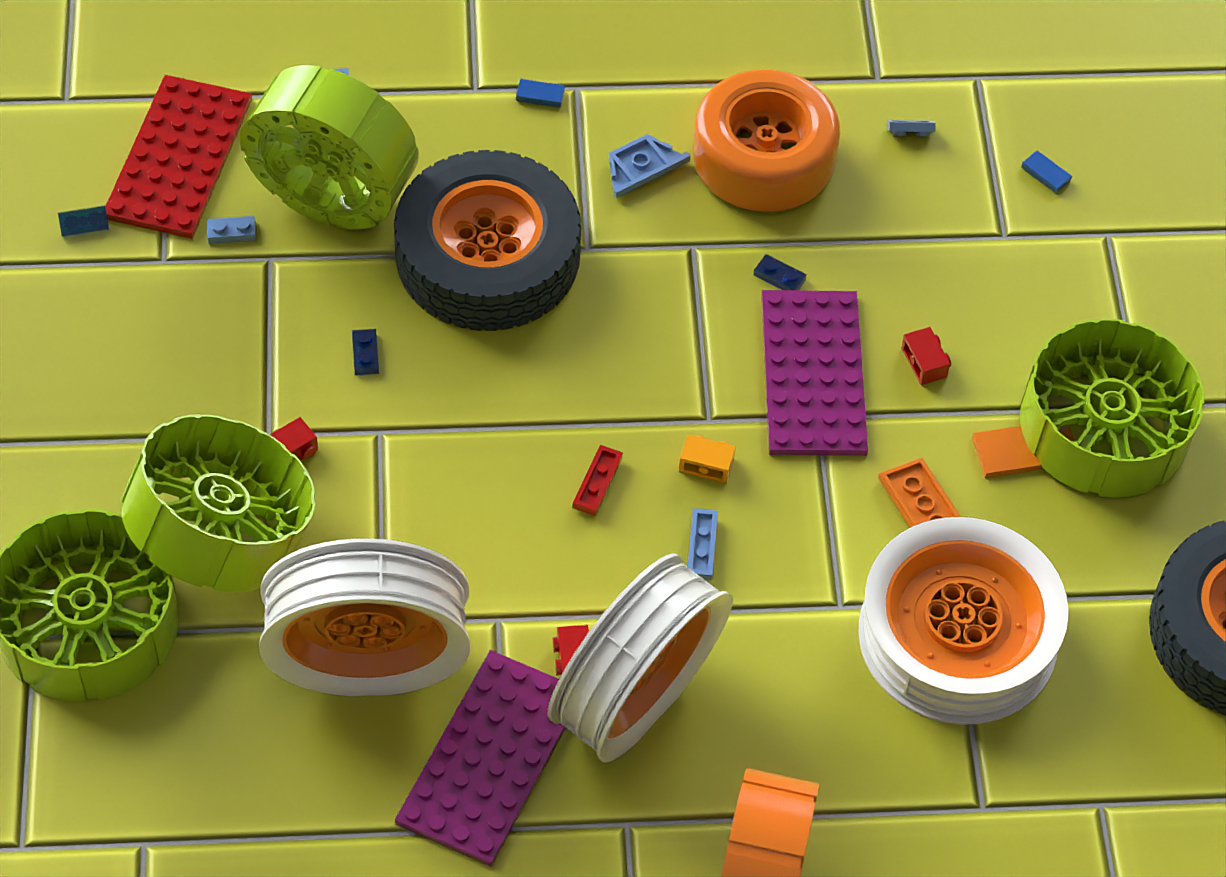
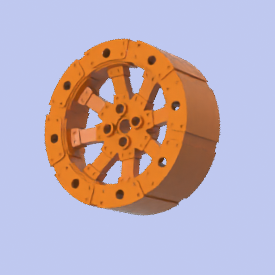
(770, 826)

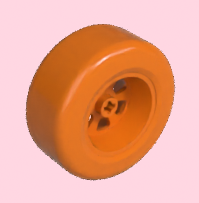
(765, 105)

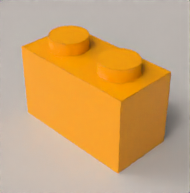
(707, 458)

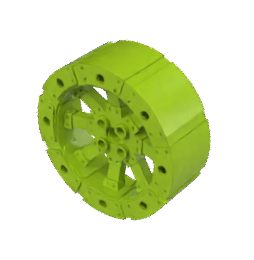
(338, 135)
(1111, 406)
(233, 477)
(78, 540)

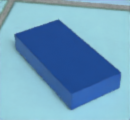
(540, 93)
(1046, 171)

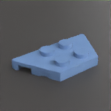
(642, 162)

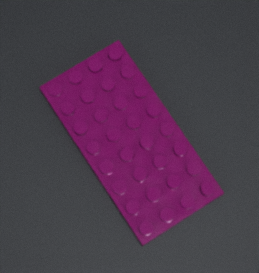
(813, 373)
(485, 761)

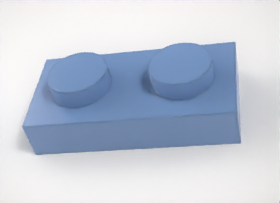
(920, 127)
(231, 229)

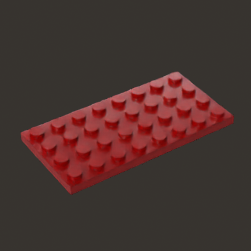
(178, 156)

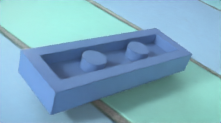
(702, 542)

